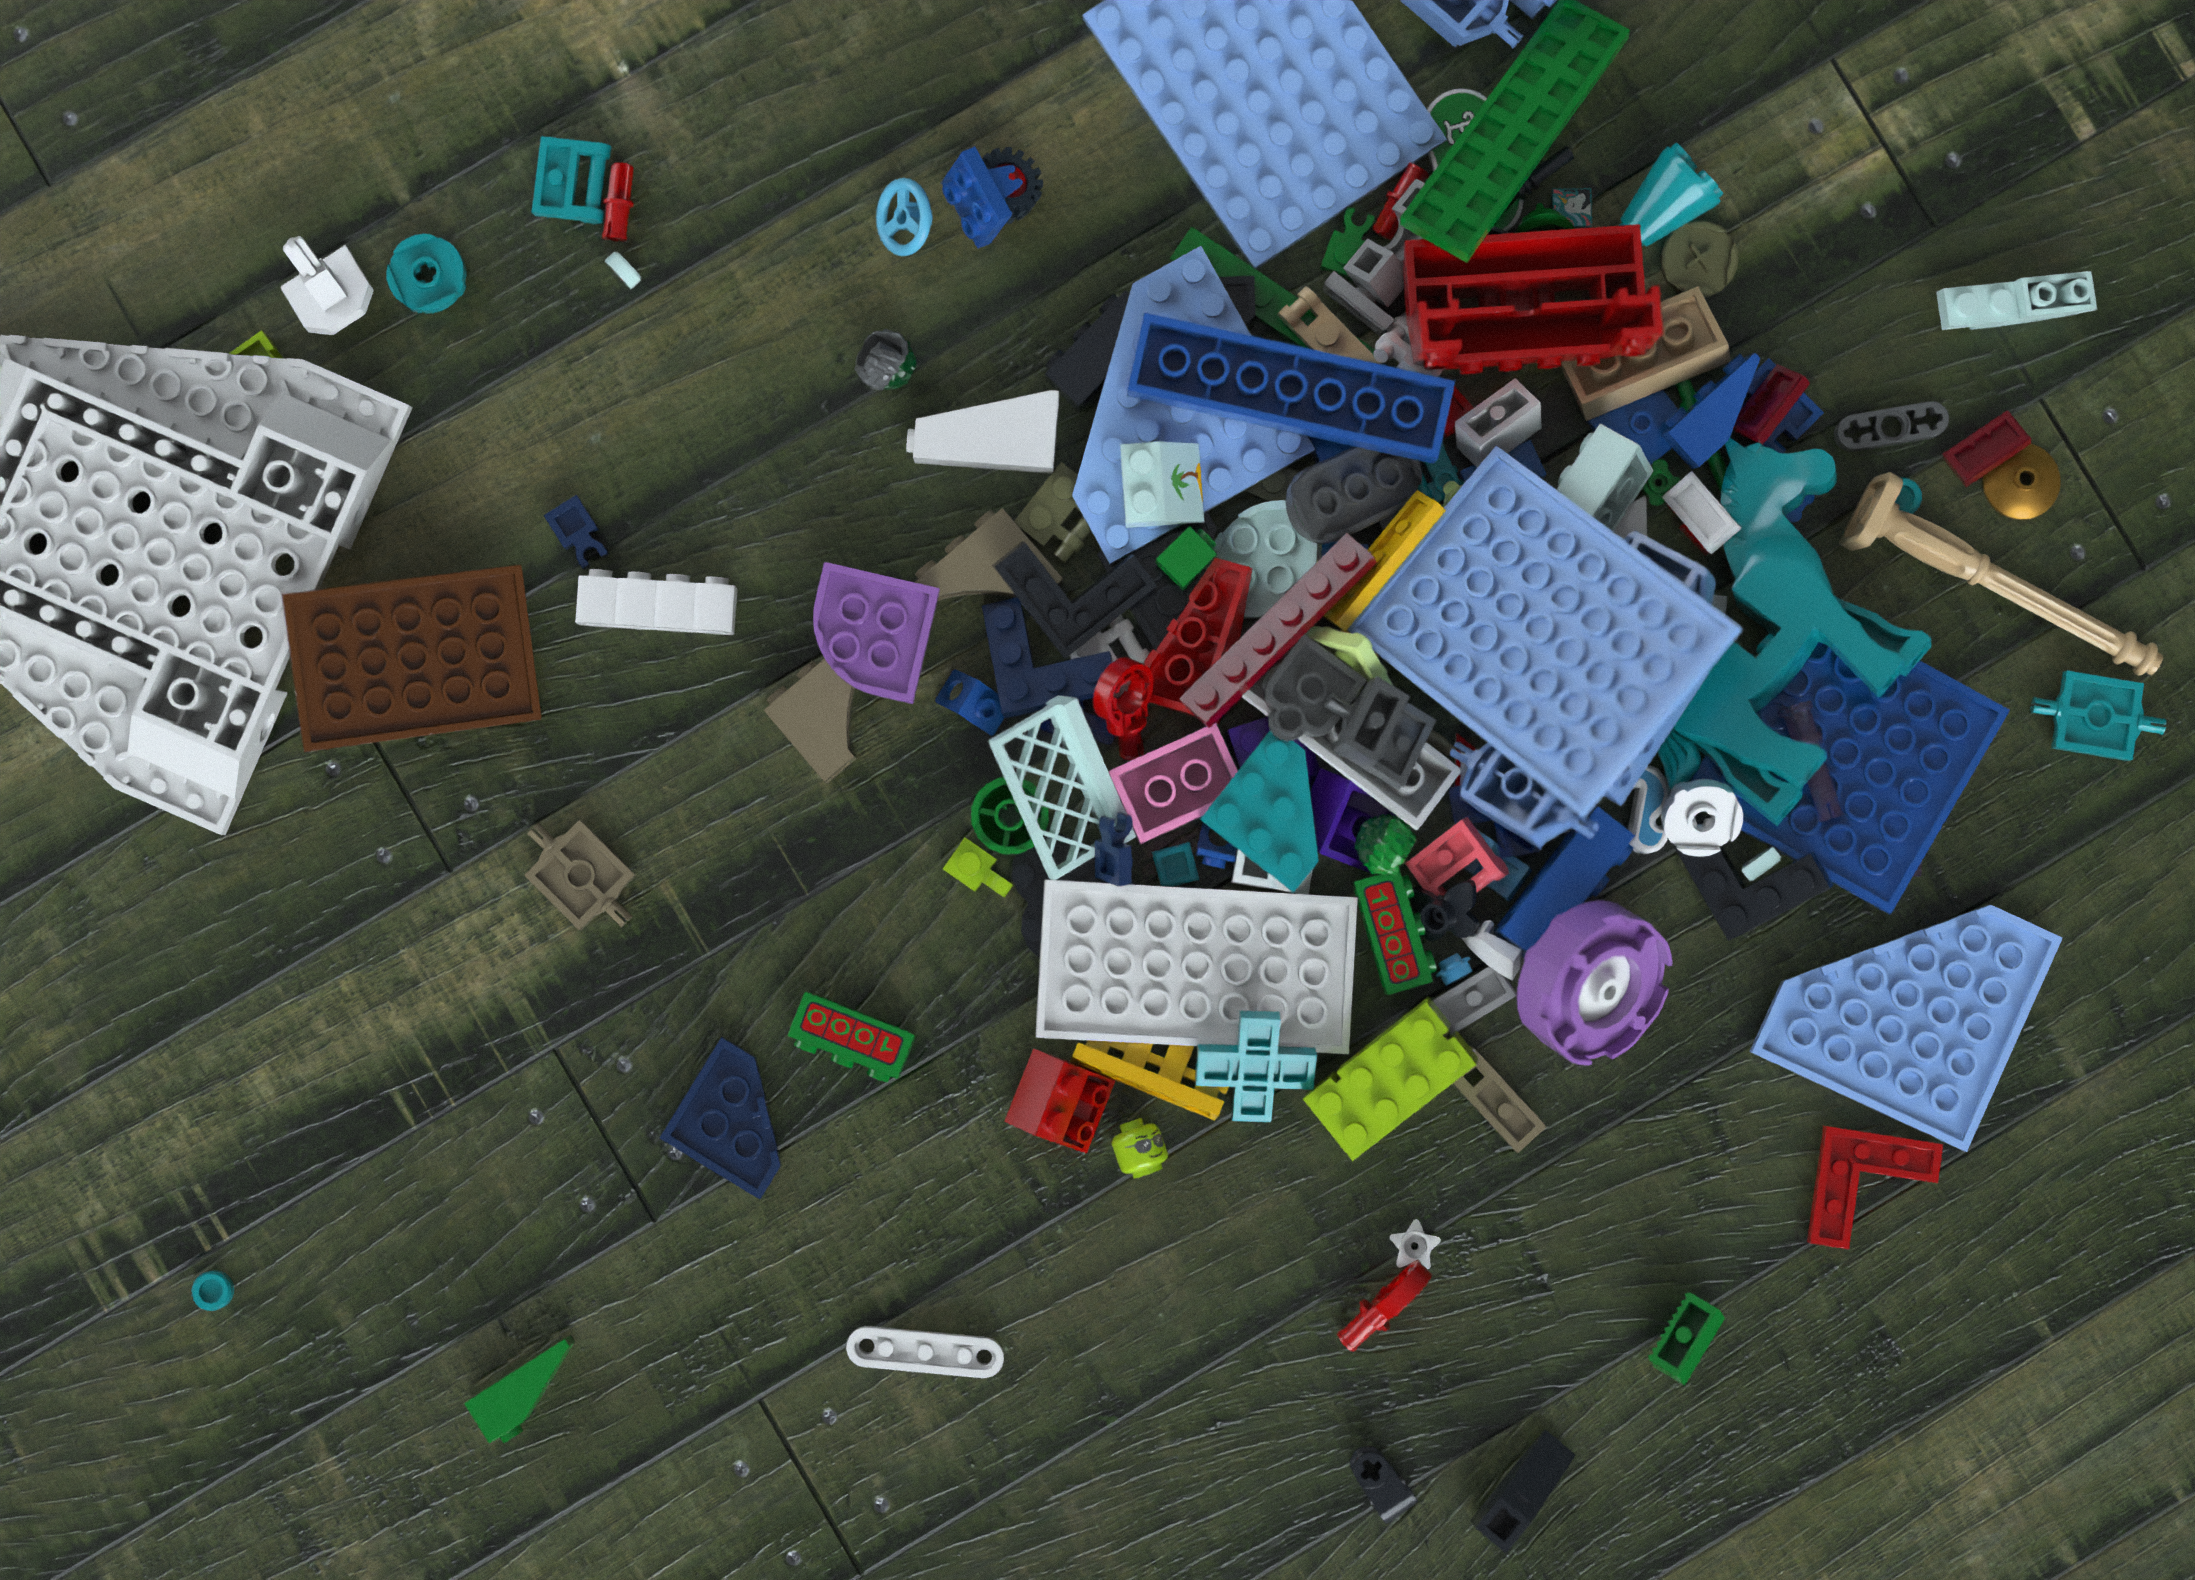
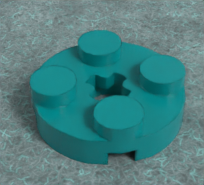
(406, 264)

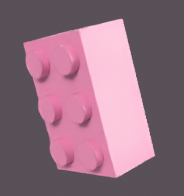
(1174, 782)

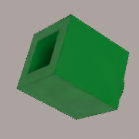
(1187, 557)

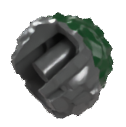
(885, 360)

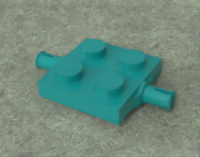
(2098, 715)

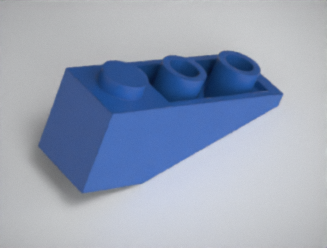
(1709, 421)

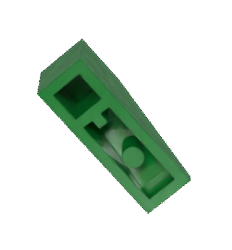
(513, 1398)

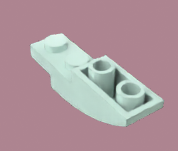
(2017, 301)

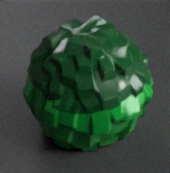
(1384, 843)

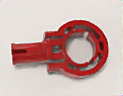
(1125, 714)
(1385, 1306)

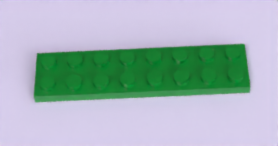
(1514, 128)

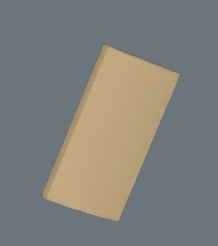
(1687, 348)

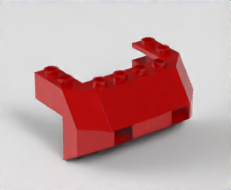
(1517, 305)

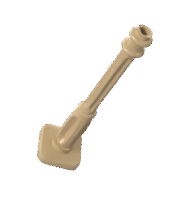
(1880, 516)

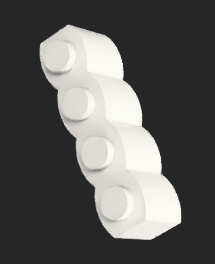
(656, 605)

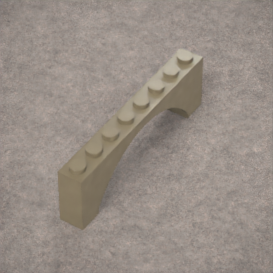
(818, 706)

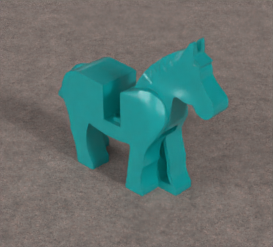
(1788, 595)

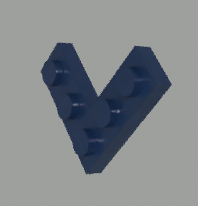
(1018, 682)

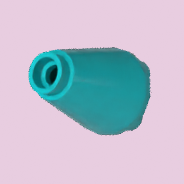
(1671, 196)

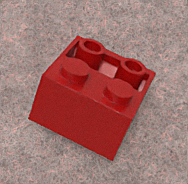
(1059, 1101)

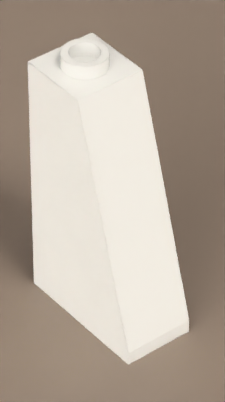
(994, 435)

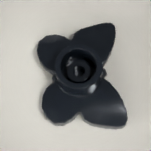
(1447, 911)

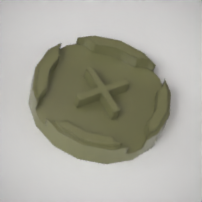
(1699, 257)

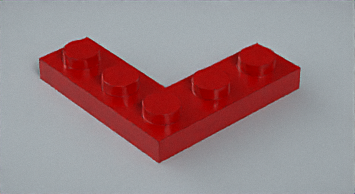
(1838, 1172)

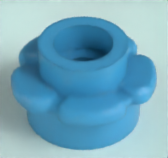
(1453, 969)

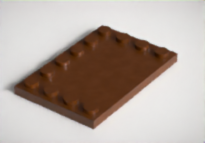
(411, 657)

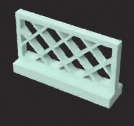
(1085, 766)

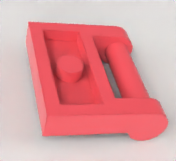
(1452, 854)

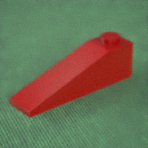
(1200, 634)

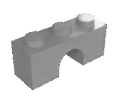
(1380, 267)

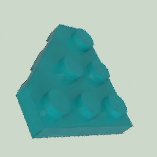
(1270, 812)

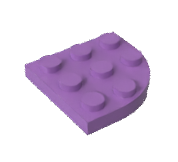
(874, 629)

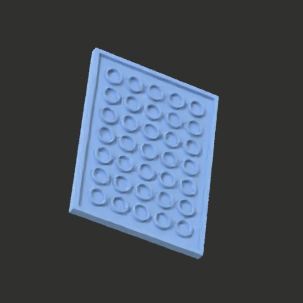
(1269, 106)
(1543, 631)

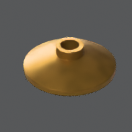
(2013, 498)

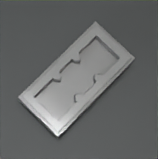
(1358, 302)

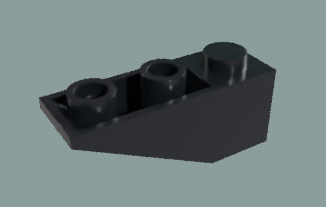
(1084, 366)
(1523, 1491)

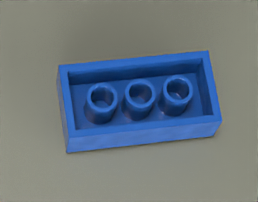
(1566, 880)

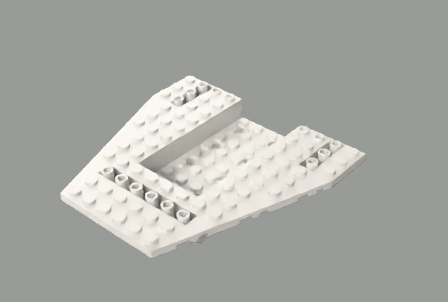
(212, 437)

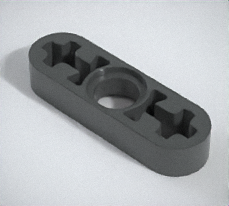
(1917, 411)

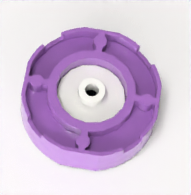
(1593, 981)

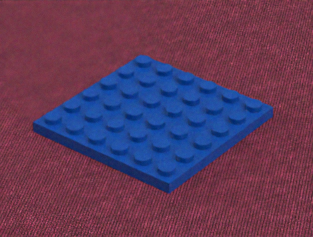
(1891, 763)

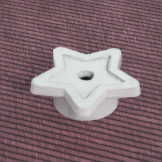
(1425, 1245)

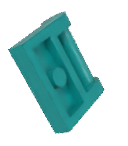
(558, 179)

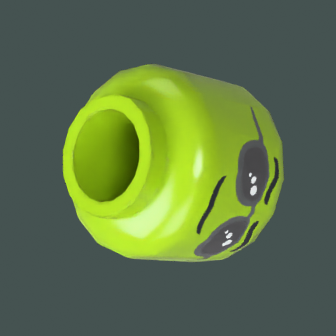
(1139, 1148)

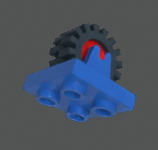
(991, 191)

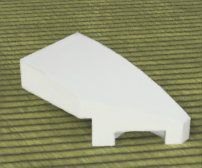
(1495, 951)

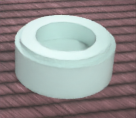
(623, 269)

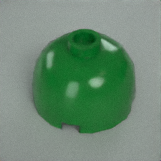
(999, 820)

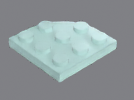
(1273, 548)

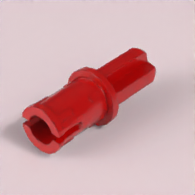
(618, 202)
(1387, 222)

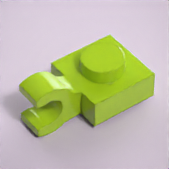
(973, 867)

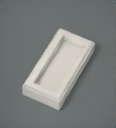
(1701, 512)

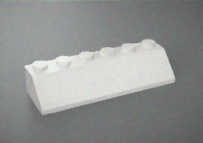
(1413, 802)

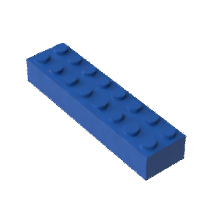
(1290, 388)

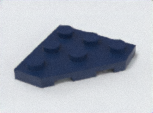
(728, 1121)

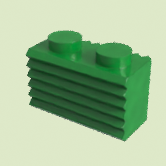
(1686, 1338)

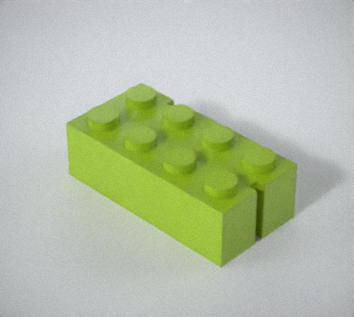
(1390, 1079)

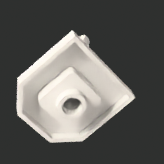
(327, 290)

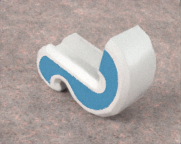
(1647, 806)

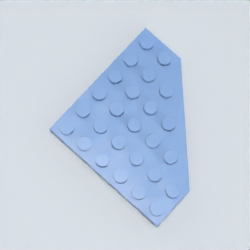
(1230, 451)
(1915, 1020)

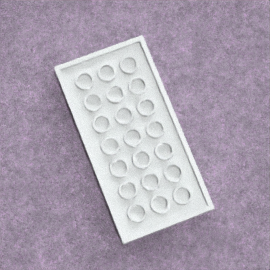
(1190, 959)

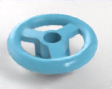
(909, 216)

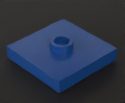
(1641, 423)

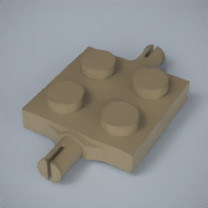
(580, 875)

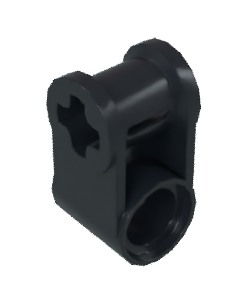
(1384, 1487)

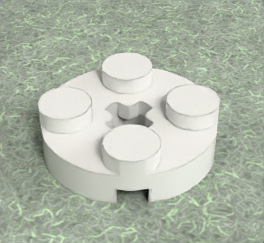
(1695, 797)

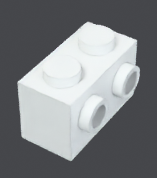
(1500, 420)

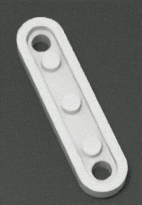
(925, 1352)

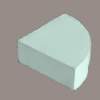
(1761, 863)

